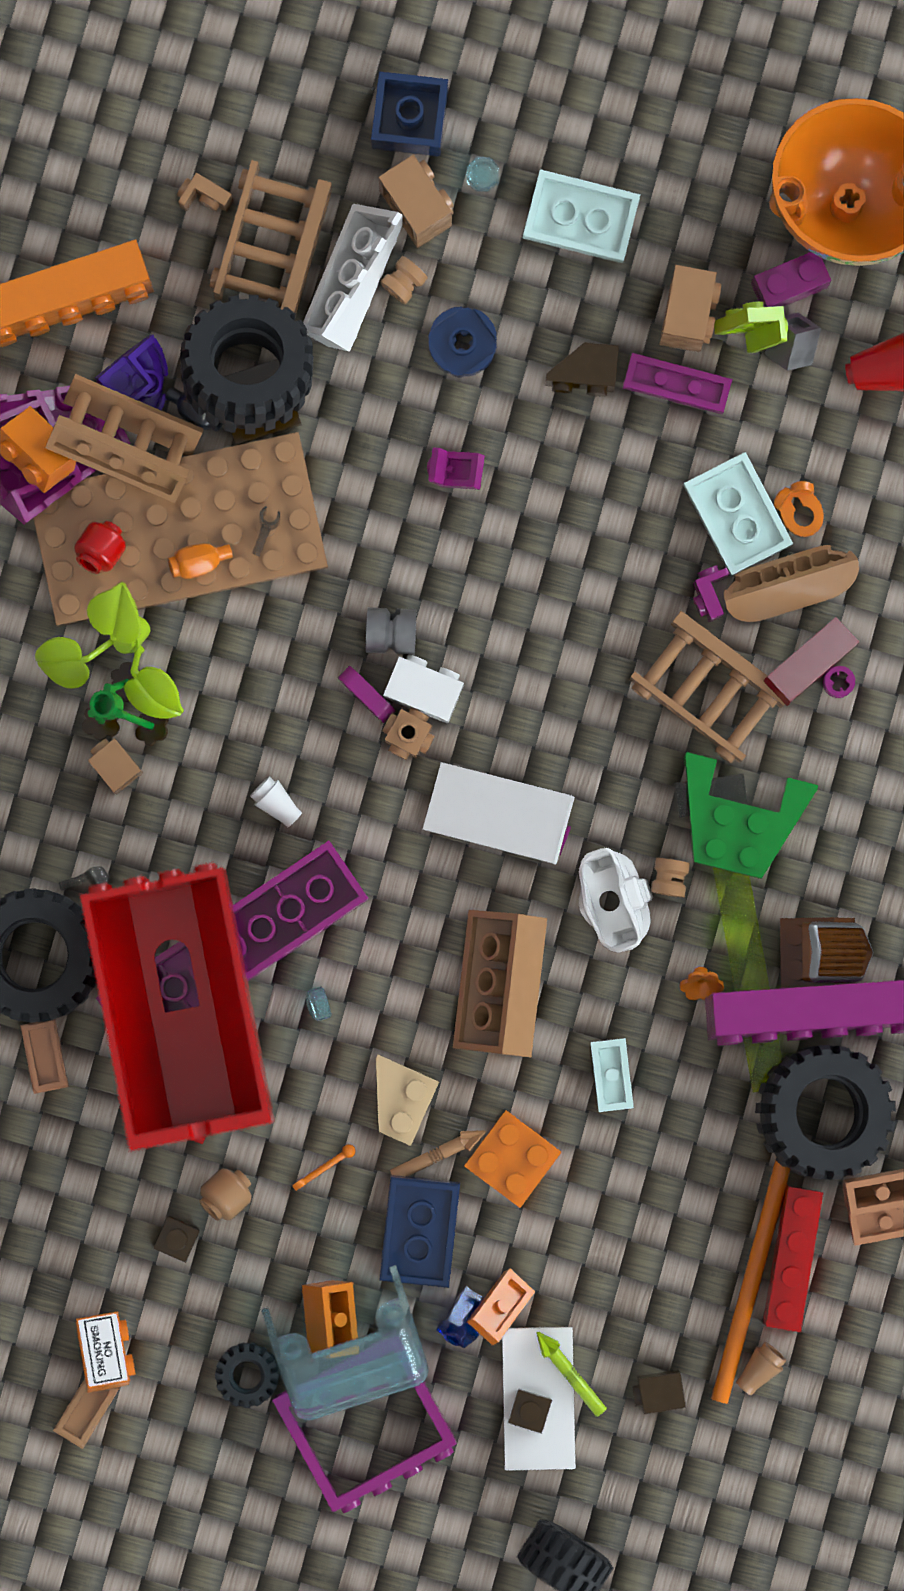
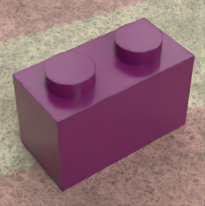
(791, 281)

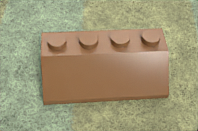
(500, 983)

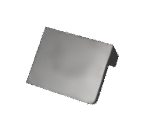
(800, 343)

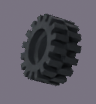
(231, 1390)

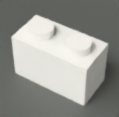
(424, 688)

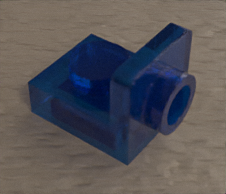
(455, 1325)

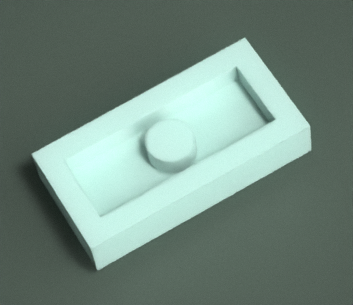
(611, 1075)

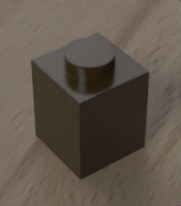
(659, 1392)

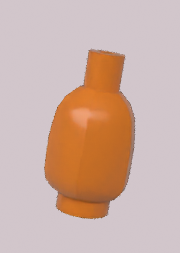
(197, 560)

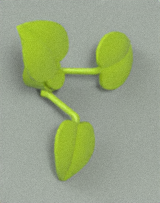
(113, 615)

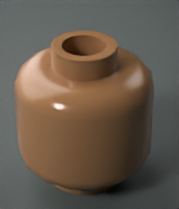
(225, 1194)

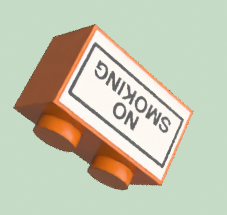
(104, 1352)

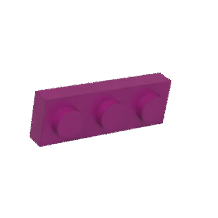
(677, 383)

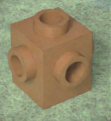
(408, 747)

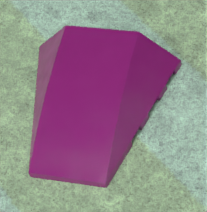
(16, 493)

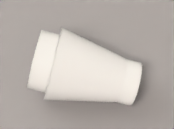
(275, 801)

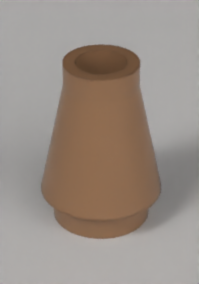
(762, 1367)

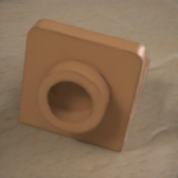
(211, 194)

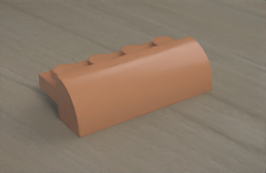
(875, 1206)

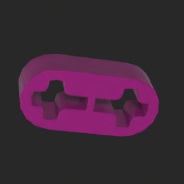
(366, 694)

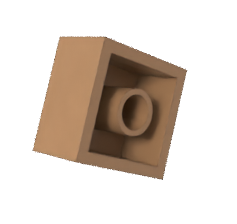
(412, 192)
(688, 309)

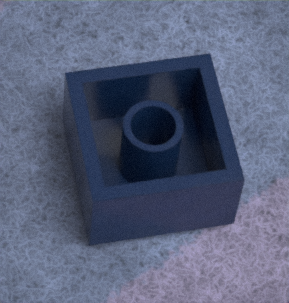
(409, 113)

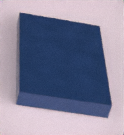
(420, 1230)

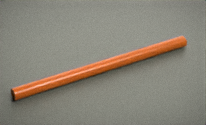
(751, 1283)

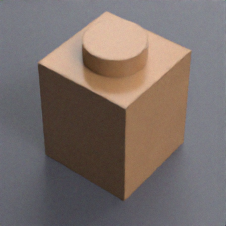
(114, 765)

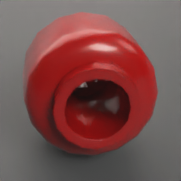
(100, 547)

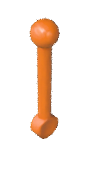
(348, 1151)

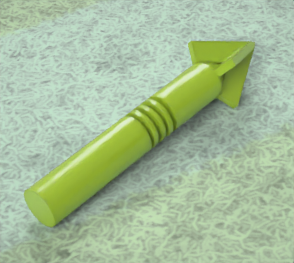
(550, 1348)

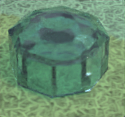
(482, 174)
(318, 1004)

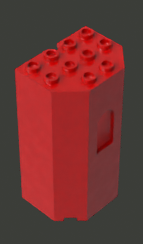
(187, 1067)

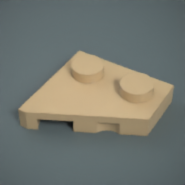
(402, 1099)

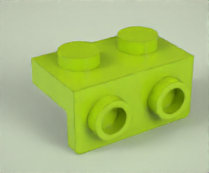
(761, 325)

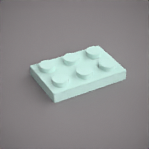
(581, 216)
(738, 514)

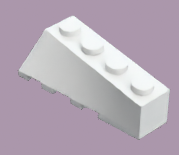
(352, 275)

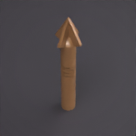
(466, 1140)

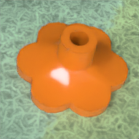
(701, 984)

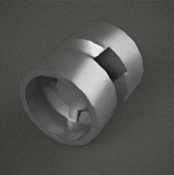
(390, 630)

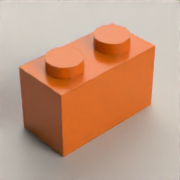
(24, 445)
(329, 1314)

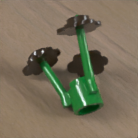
(108, 706)

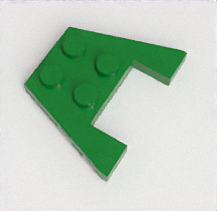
(734, 833)

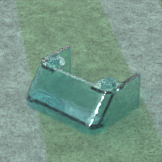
(355, 1369)

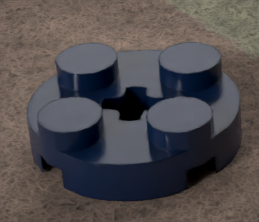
(460, 361)

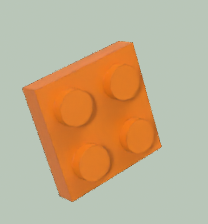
(512, 1159)

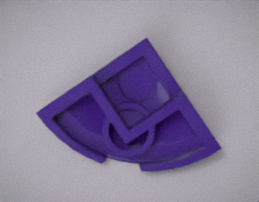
(138, 373)

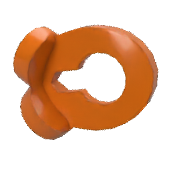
(805, 492)

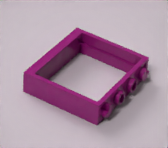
(381, 1481)

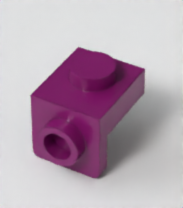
(455, 469)
(707, 600)

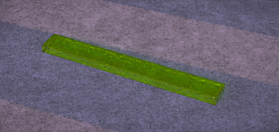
(745, 961)

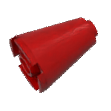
(878, 366)

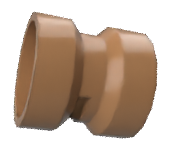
(401, 282)
(670, 877)

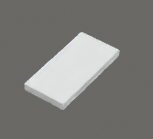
(498, 813)
(529, 1371)

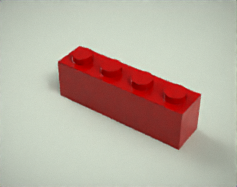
(792, 1258)

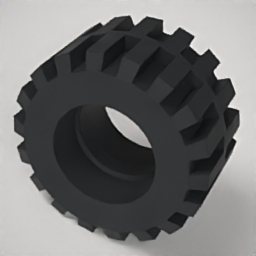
(563, 1559)

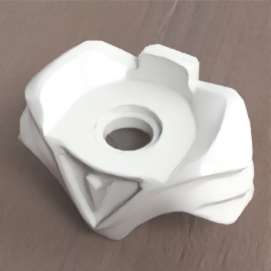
(630, 922)

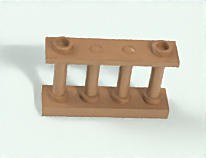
(305, 231)
(116, 457)
(713, 654)

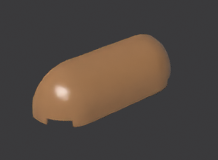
(790, 583)

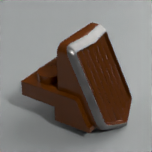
(823, 951)

